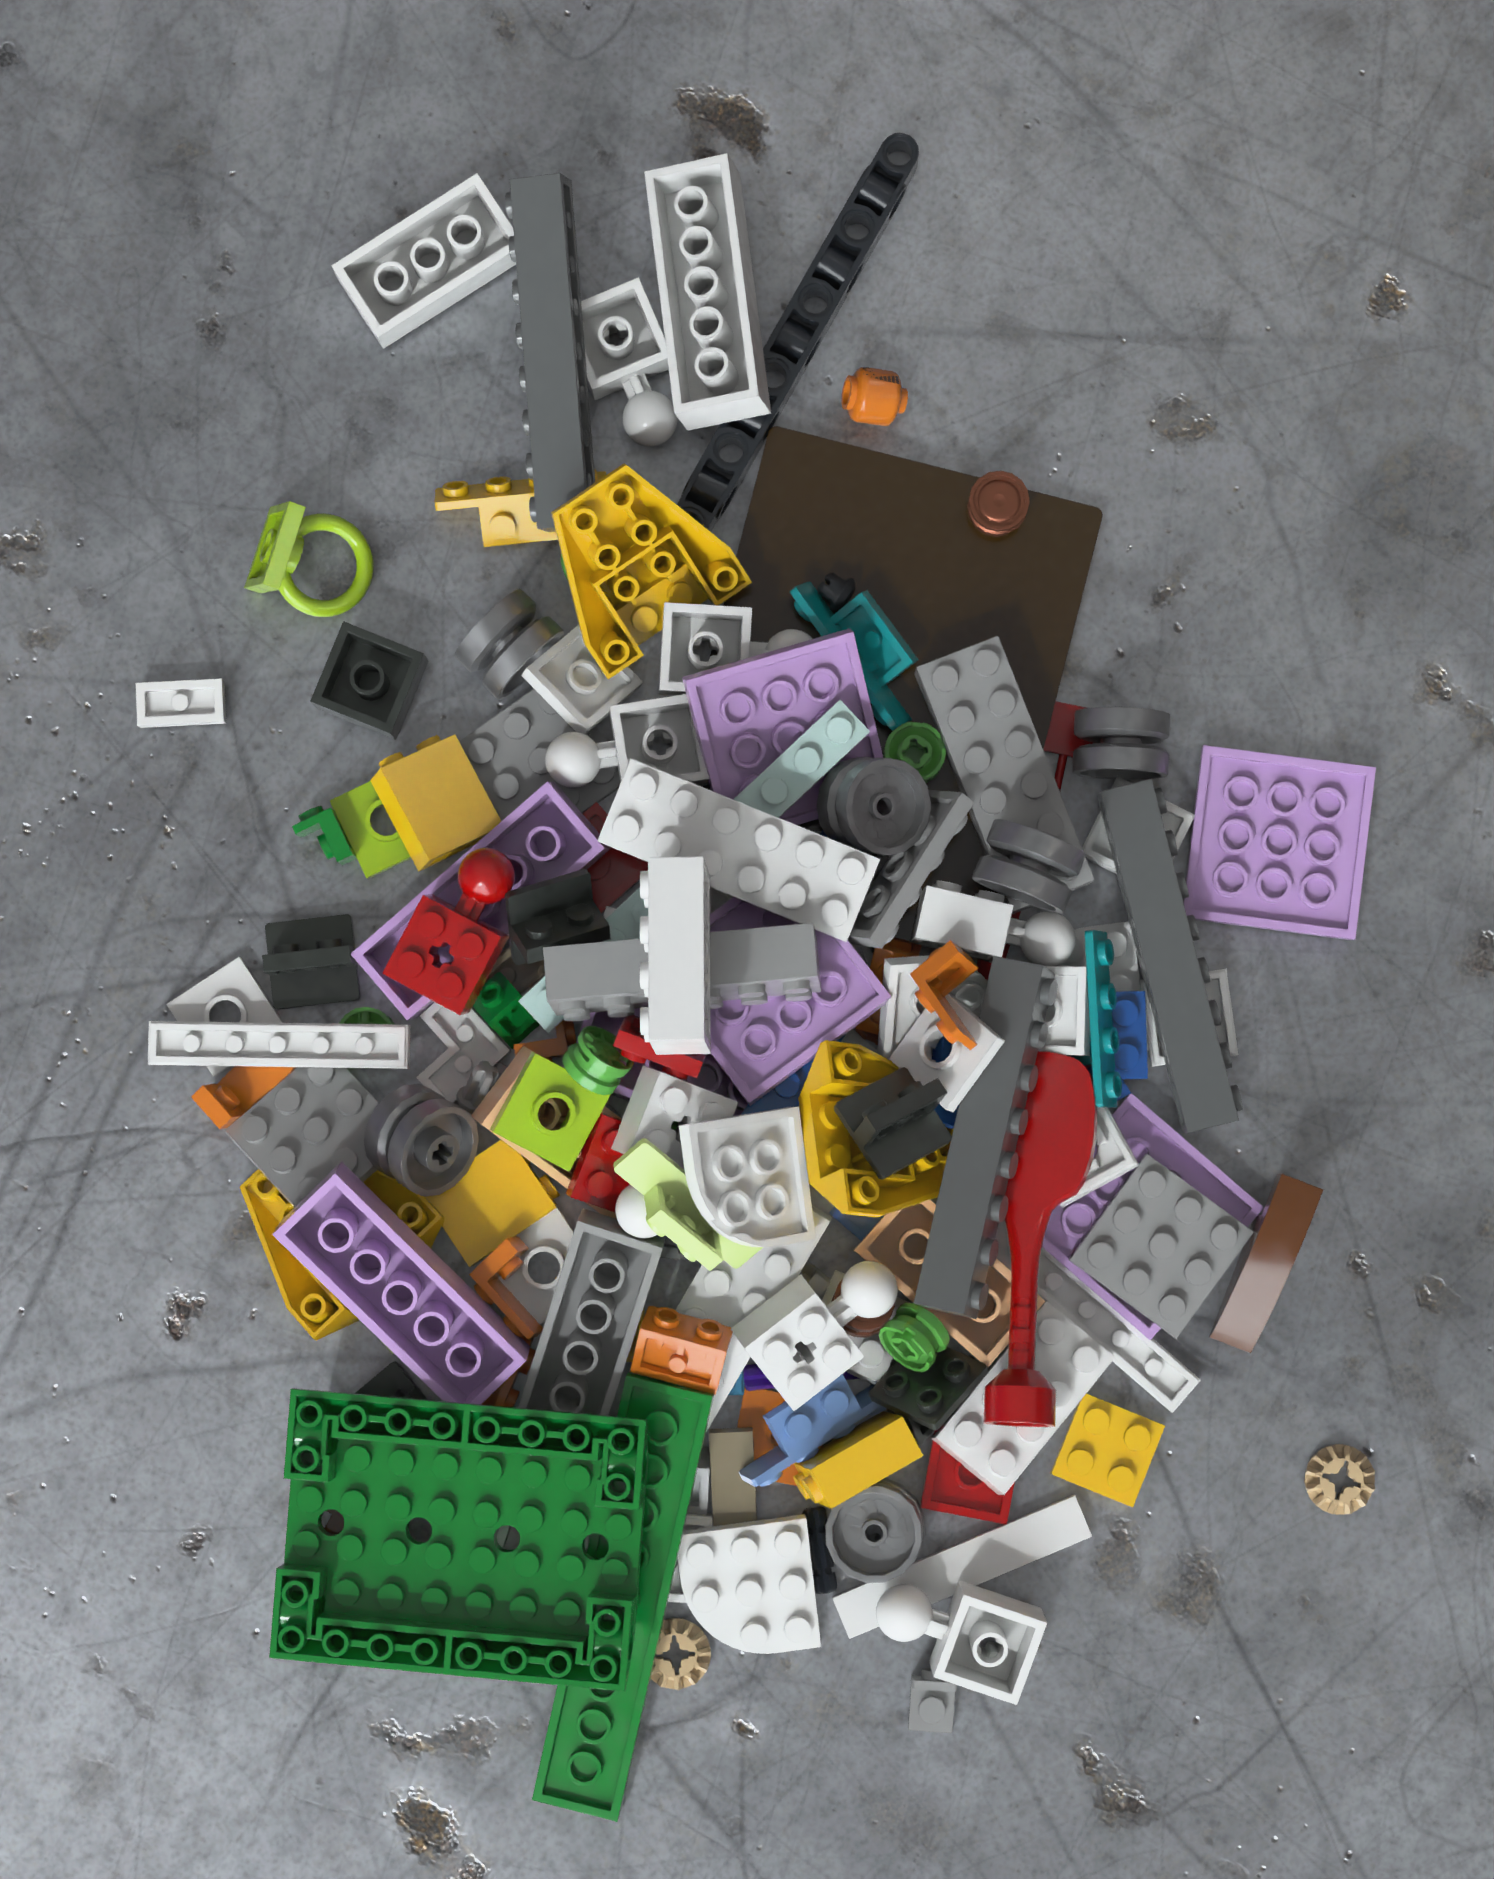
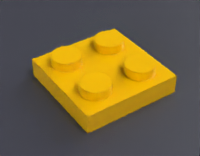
(1107, 1449)

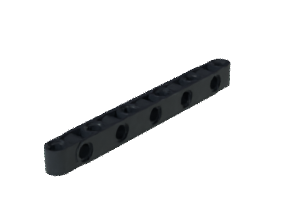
(800, 331)

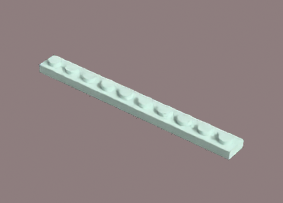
(770, 792)

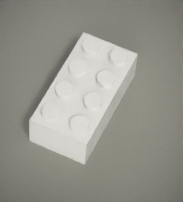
(428, 261)
(678, 955)
(1001, 1453)

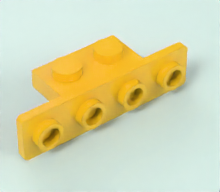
(501, 506)

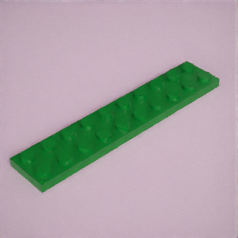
(596, 1729)

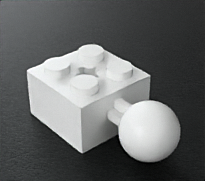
(627, 311)
(725, 630)
(576, 759)
(985, 924)
(649, 1115)
(803, 1341)
(972, 1615)

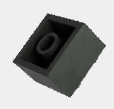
(369, 680)

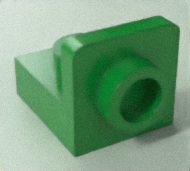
(333, 840)
(503, 1012)

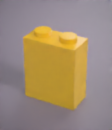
(435, 800)
(494, 1202)
(857, 1460)

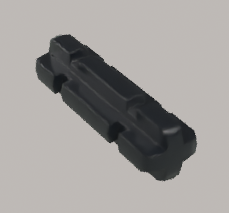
(823, 1577)

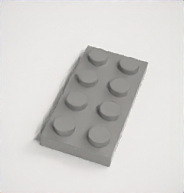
(901, 875)

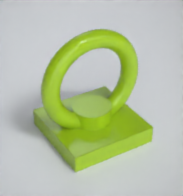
(281, 550)

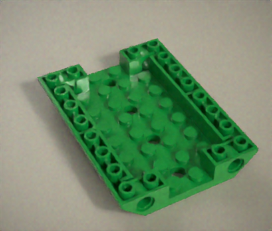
(460, 1596)

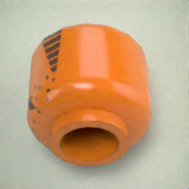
(874, 396)

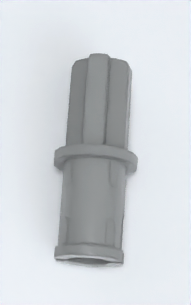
(478, 1085)

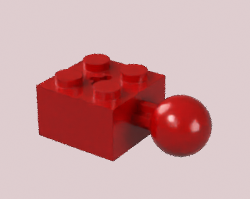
(484, 879)

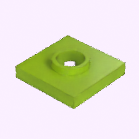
(373, 851)
(519, 1114)

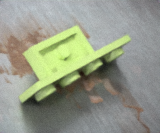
(672, 1209)

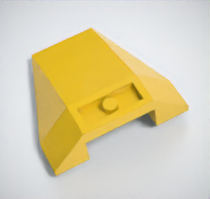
(630, 554)
(832, 1156)
(302, 1292)

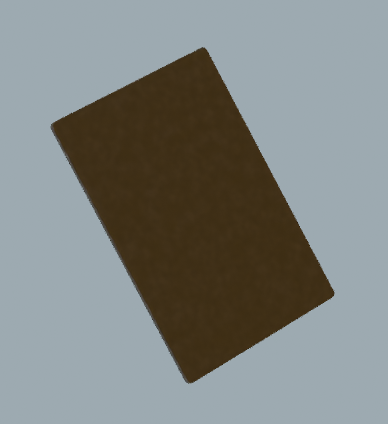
(934, 575)

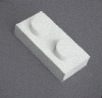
(180, 703)

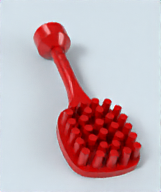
(1051, 1169)

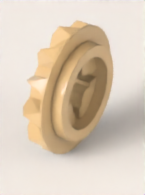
(1329, 1461)
(692, 1667)

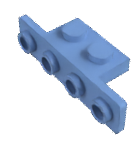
(802, 1431)

